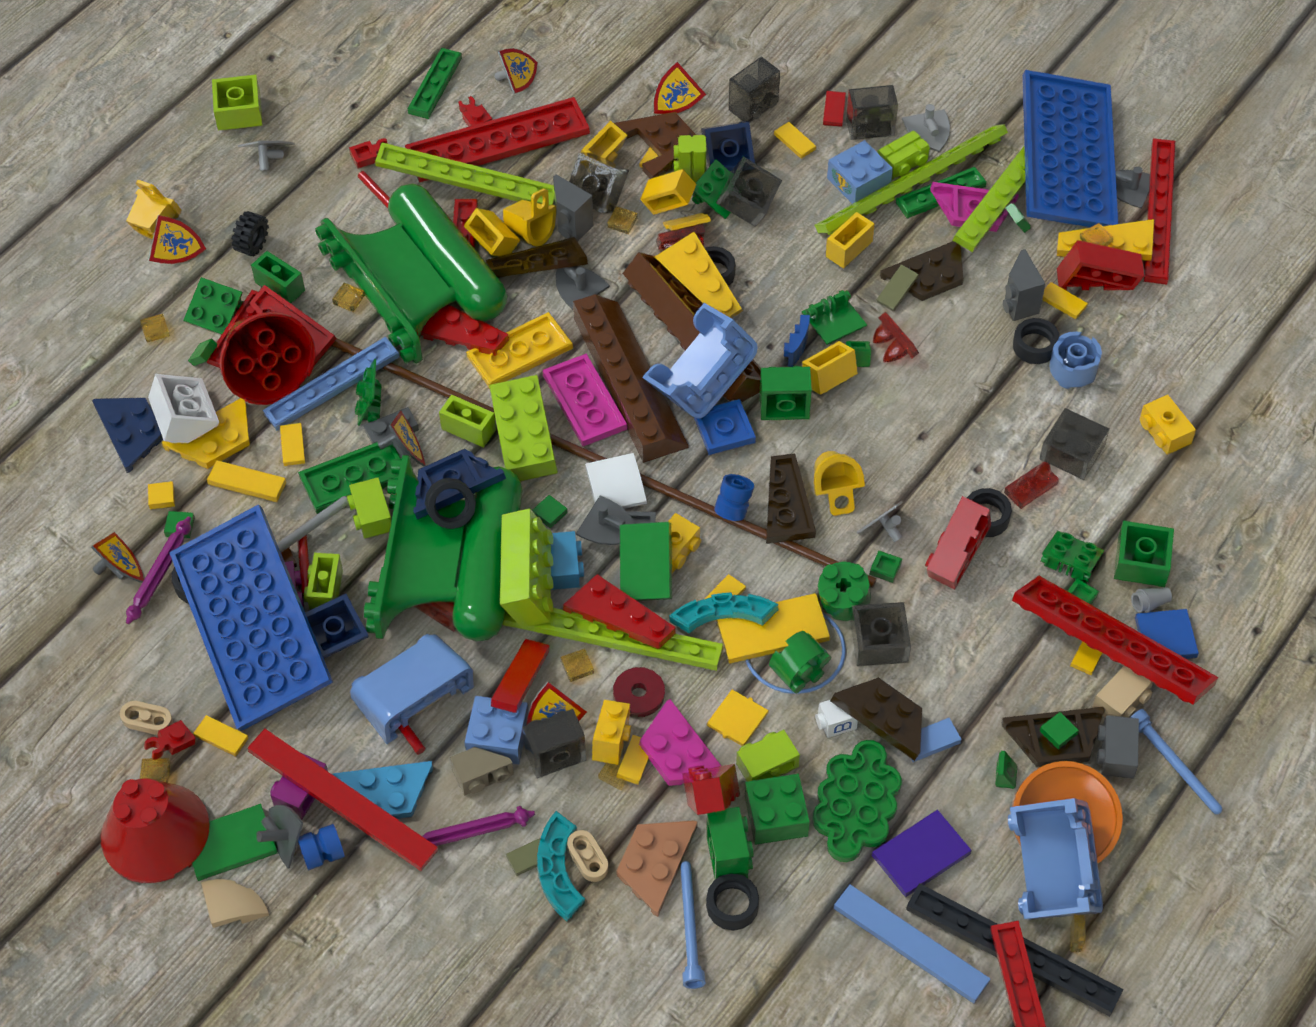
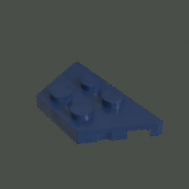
(129, 427)
(460, 465)

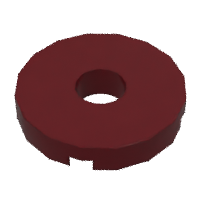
(640, 678)

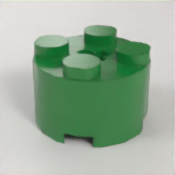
(839, 578)
(800, 661)

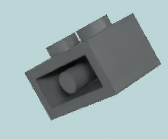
(1119, 746)

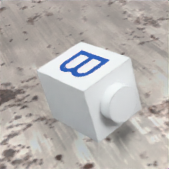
(834, 719)

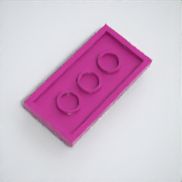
(584, 400)

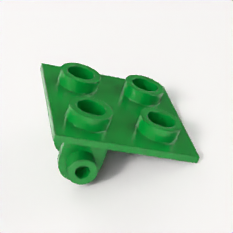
(710, 187)
(213, 305)
(834, 317)
(369, 396)
(1072, 552)

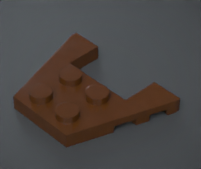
(661, 135)

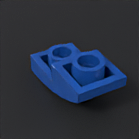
(797, 341)

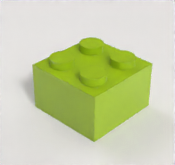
(237, 102)

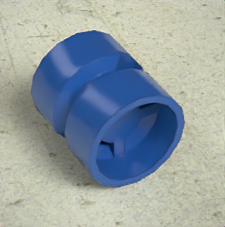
(734, 497)
(321, 847)

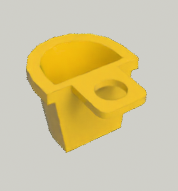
(148, 207)
(530, 219)
(837, 476)

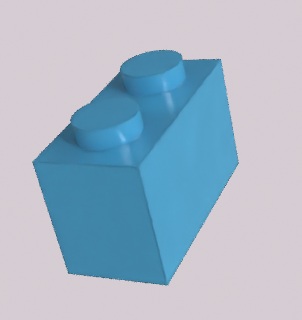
(566, 568)

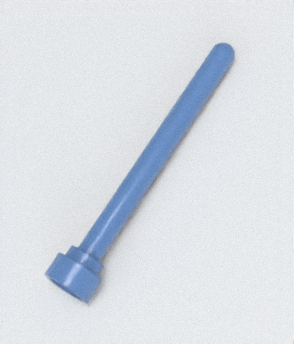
(1175, 761)
(693, 975)

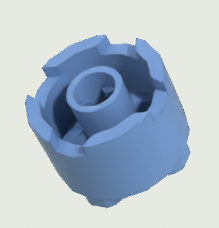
(1075, 360)

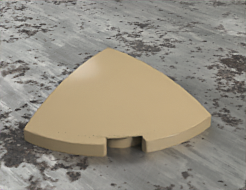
(231, 902)

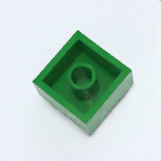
(785, 393)
(1144, 553)
(776, 809)
(728, 842)

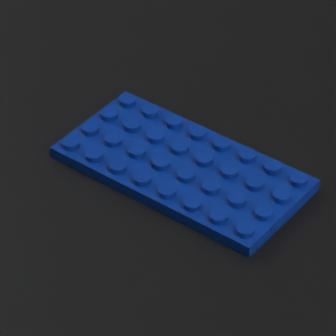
(1069, 150)
(250, 618)

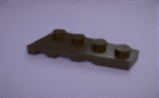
(541, 258)
(788, 506)

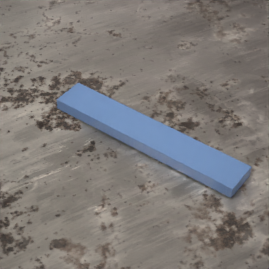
(329, 384)
(912, 944)

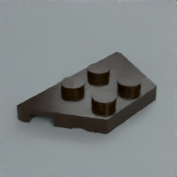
(937, 271)
(884, 713)
(1027, 735)

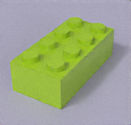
(523, 428)
(526, 568)

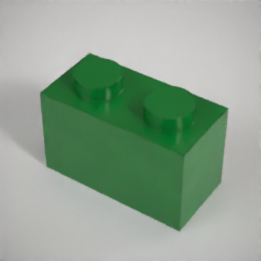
(278, 276)

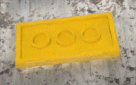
(527, 348)
(749, 640)

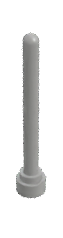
(312, 523)

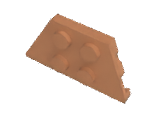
(655, 859)

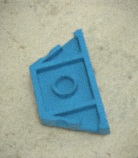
(391, 787)

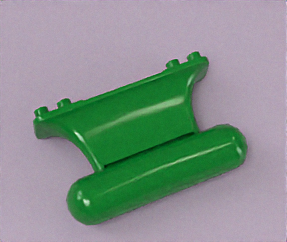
(415, 268)
(442, 563)

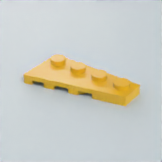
(1131, 237)
(696, 271)

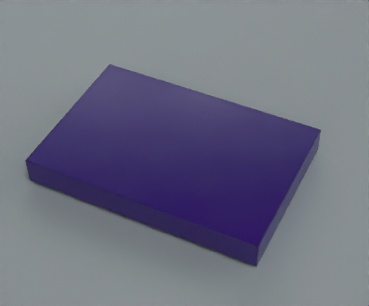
(921, 853)

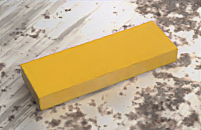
(246, 481)

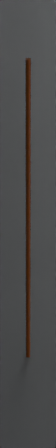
(592, 457)

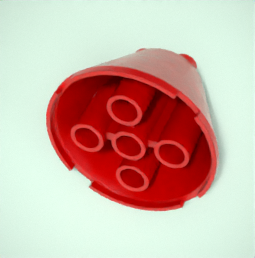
(266, 357)
(154, 830)

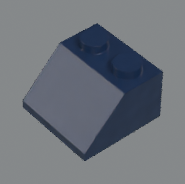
(728, 143)
(336, 625)

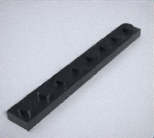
(1044, 964)

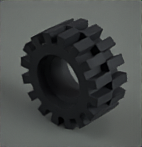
(250, 233)

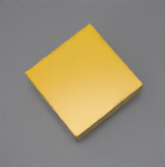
(161, 495)

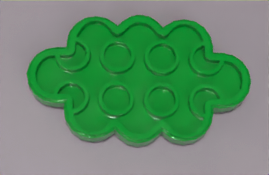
(857, 800)

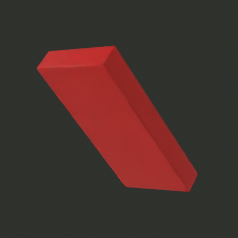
(834, 108)

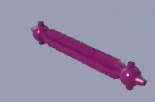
(157, 571)
(479, 826)

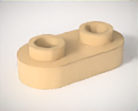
(148, 717)
(589, 857)

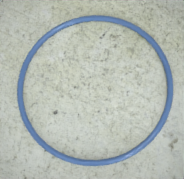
(818, 686)

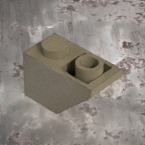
(479, 769)

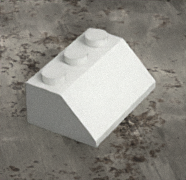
(181, 407)

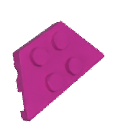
(960, 201)
(674, 745)

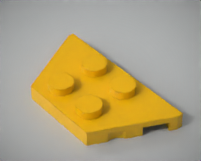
(220, 442)

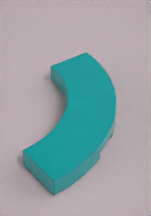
(723, 606)
(552, 869)

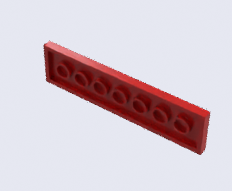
(508, 135)
(1115, 639)

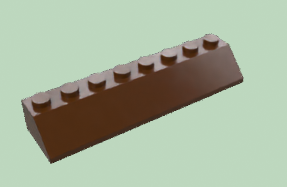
(677, 308)
(622, 368)

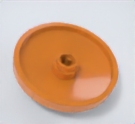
(1075, 780)

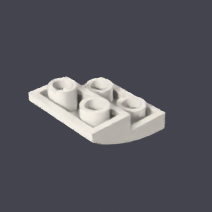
(617, 480)

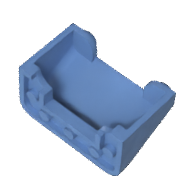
(707, 364)
(410, 684)
(1057, 859)

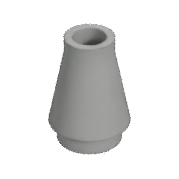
(1149, 599)

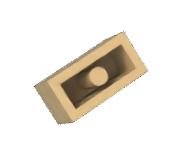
(1123, 693)

